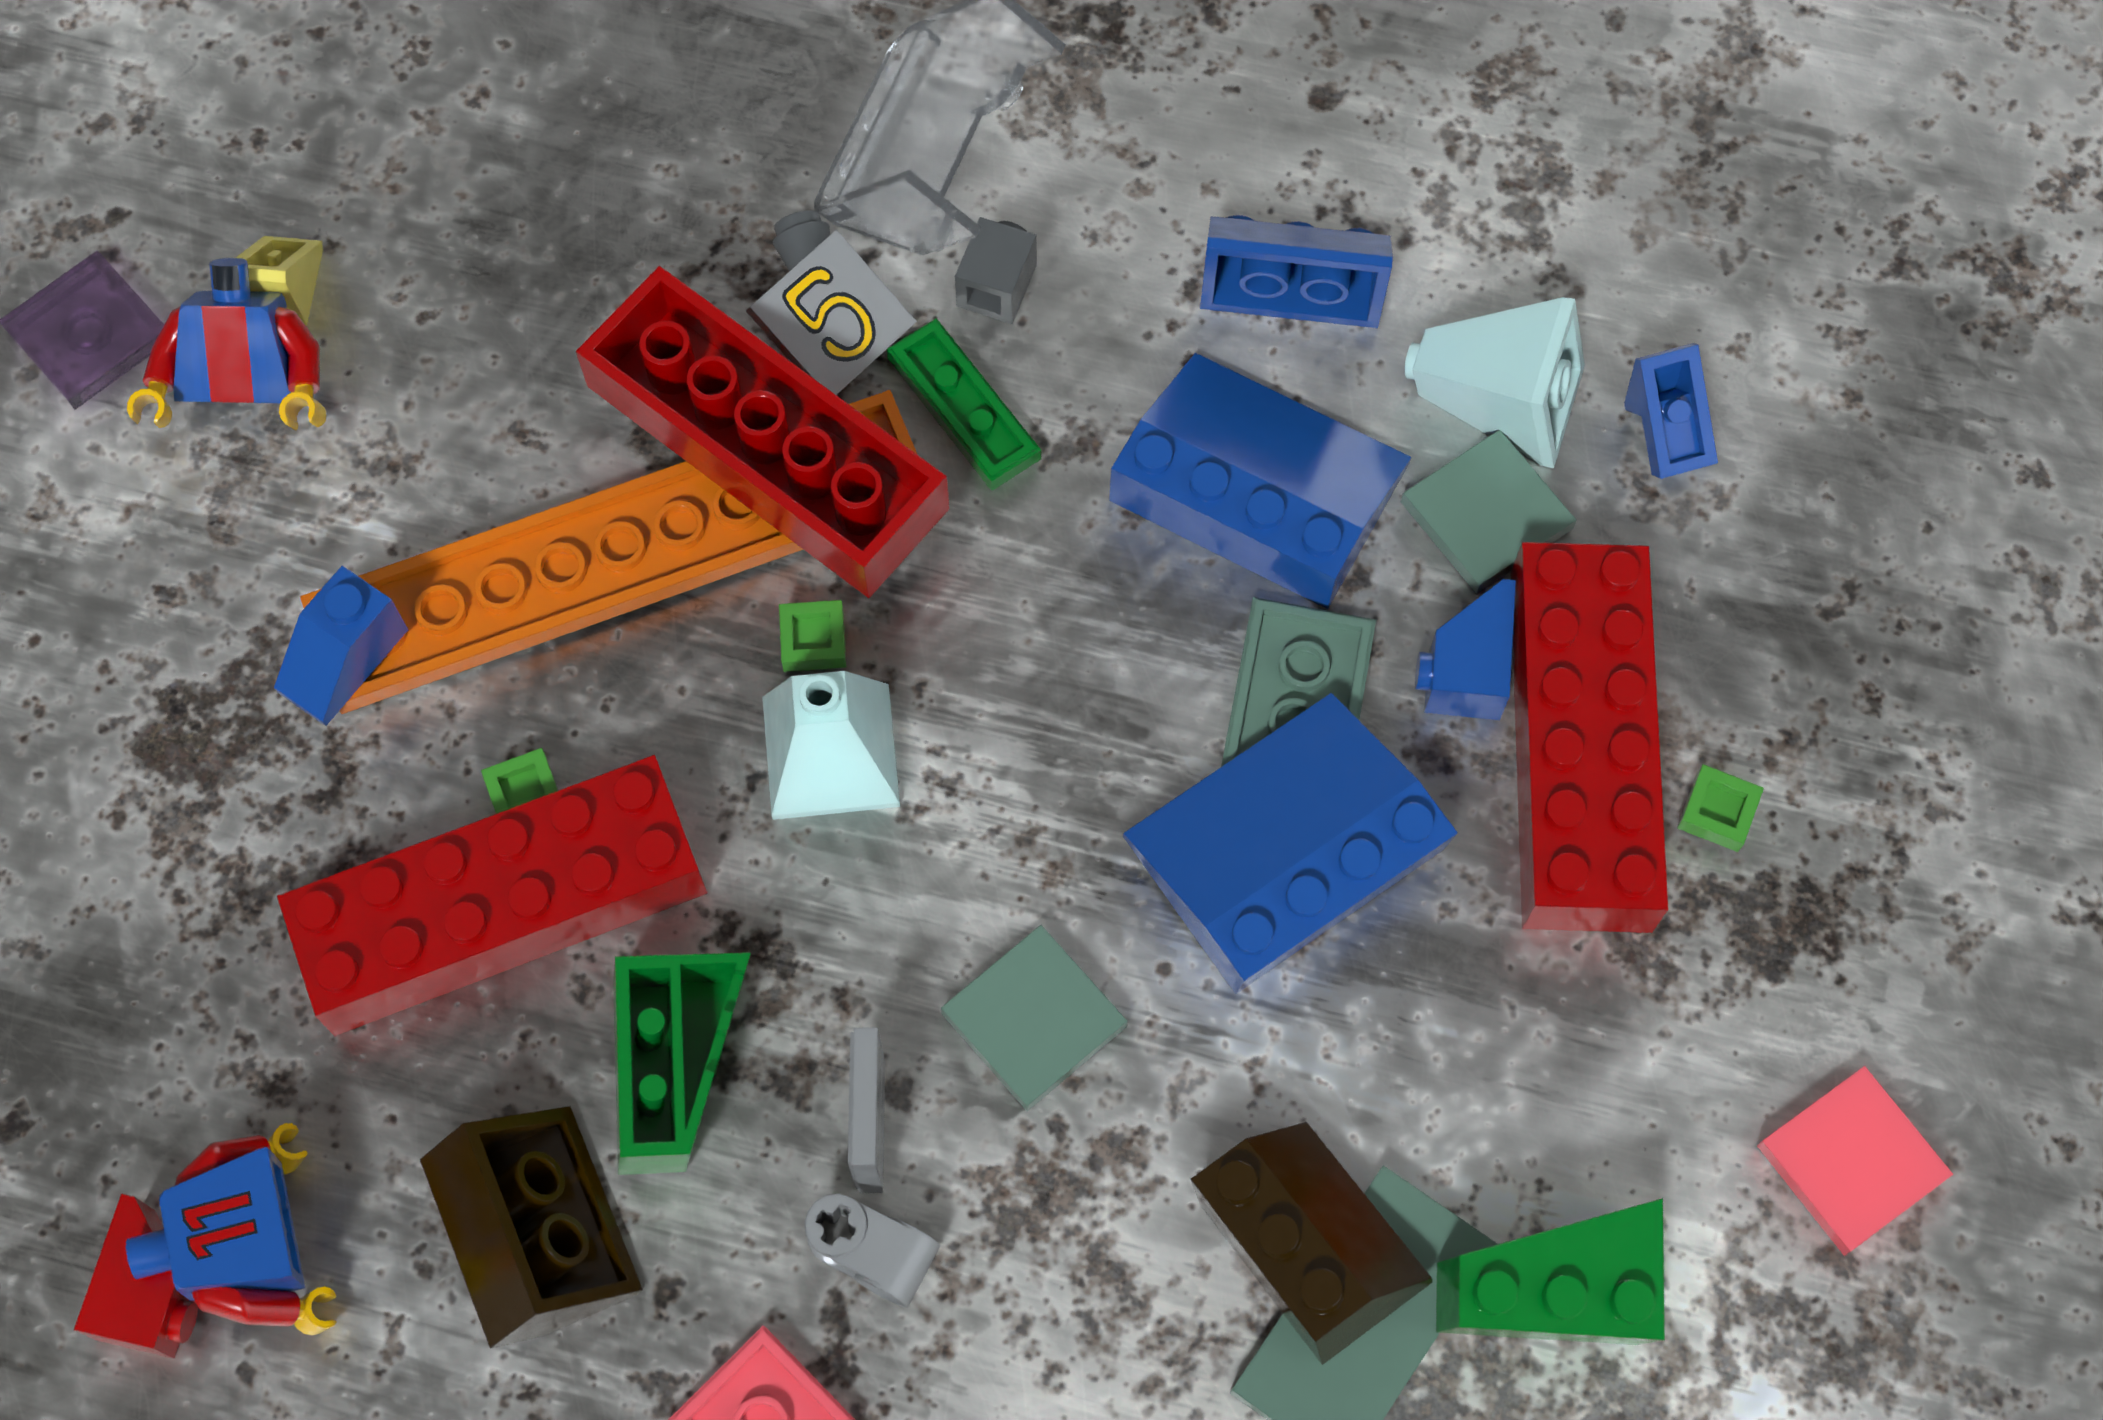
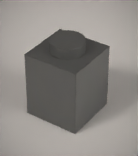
(996, 270)

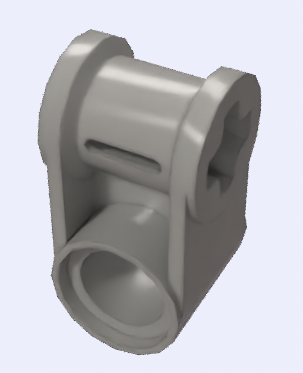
(881, 1254)

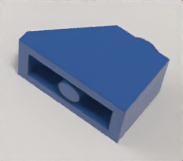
(337, 645)
(1471, 658)

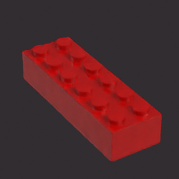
(764, 431)
(1587, 739)
(490, 896)

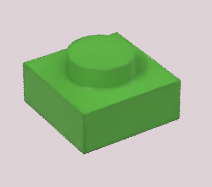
(812, 635)
(519, 780)
(1720, 808)

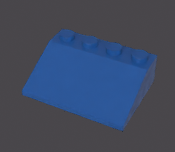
(1256, 478)
(1289, 840)

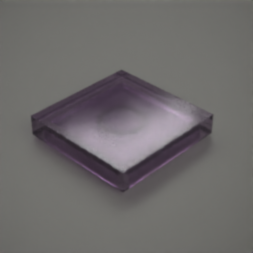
(84, 329)

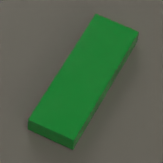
(964, 404)

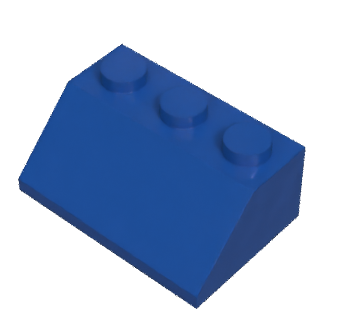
(1296, 271)

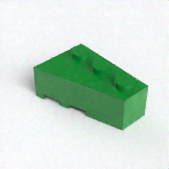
(668, 1046)
(1566, 1284)

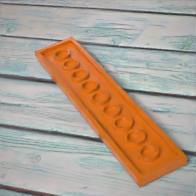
(572, 569)

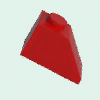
(131, 1311)

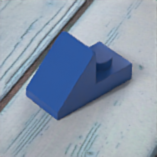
(1674, 410)

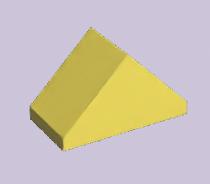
(286, 268)

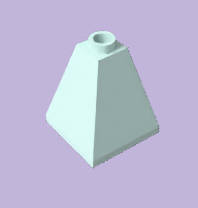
(1506, 373)
(830, 745)

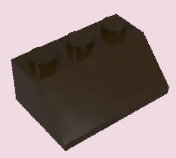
(529, 1224)
(1309, 1236)

